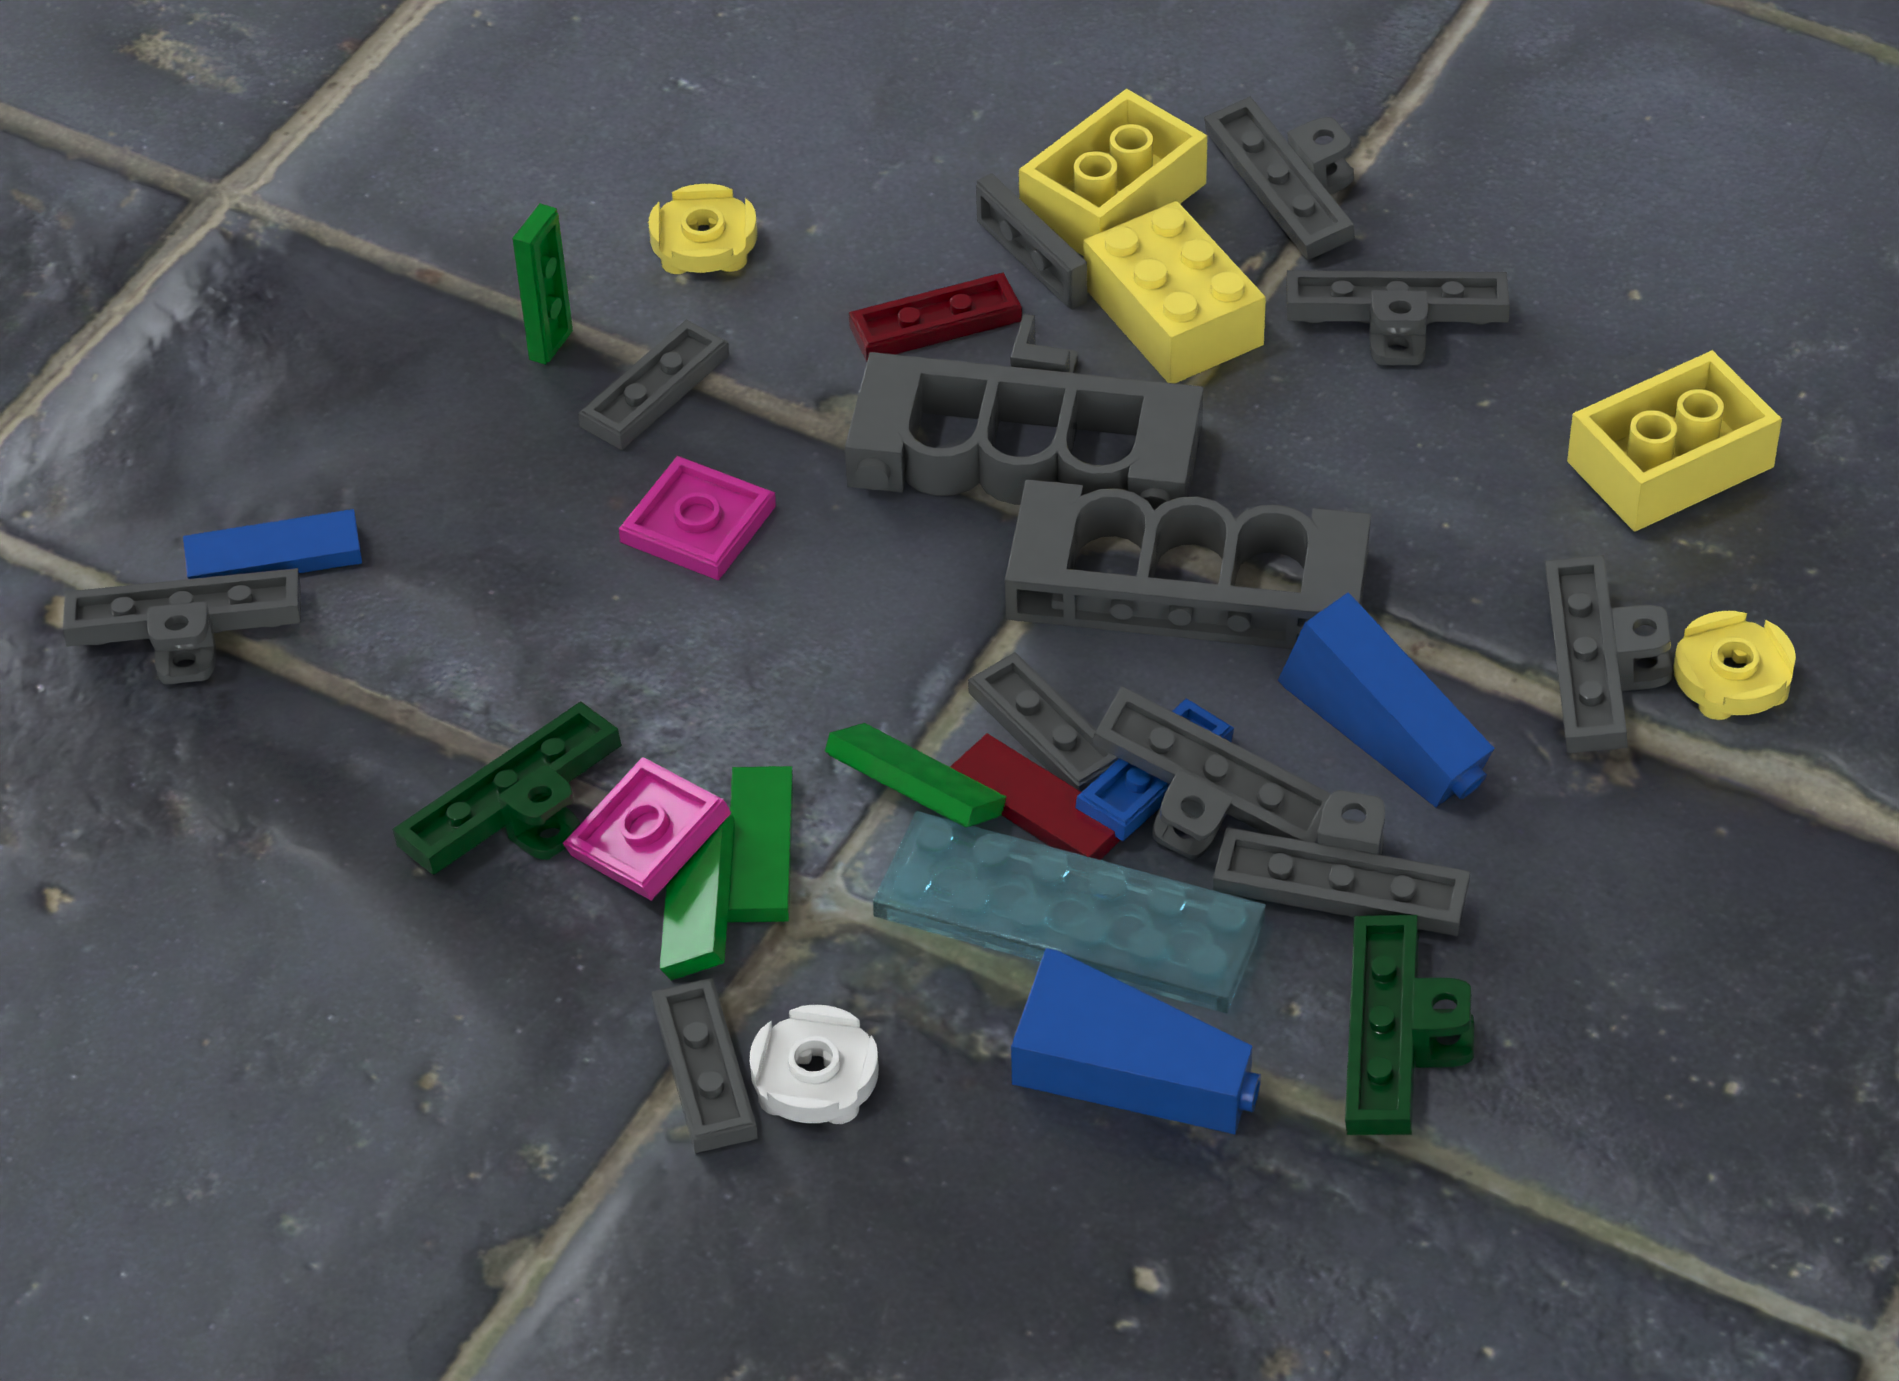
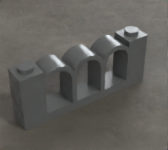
(900, 388)
(1060, 520)

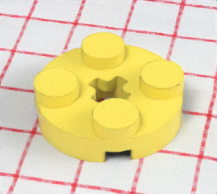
(722, 247)
(1730, 690)

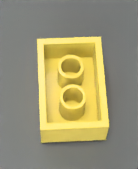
(1114, 169)
(1174, 292)
(1673, 440)

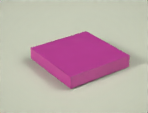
(697, 517)
(647, 828)

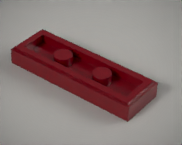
(936, 316)
(1036, 799)

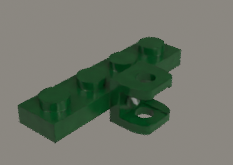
(517, 790)
(1395, 1024)

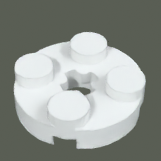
(814, 1095)

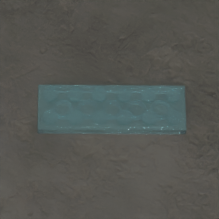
(1040, 897)

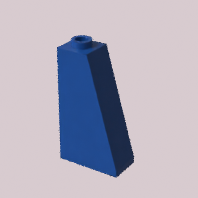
(1384, 703)
(1128, 1050)

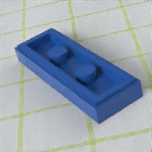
(294, 543)
(1127, 795)

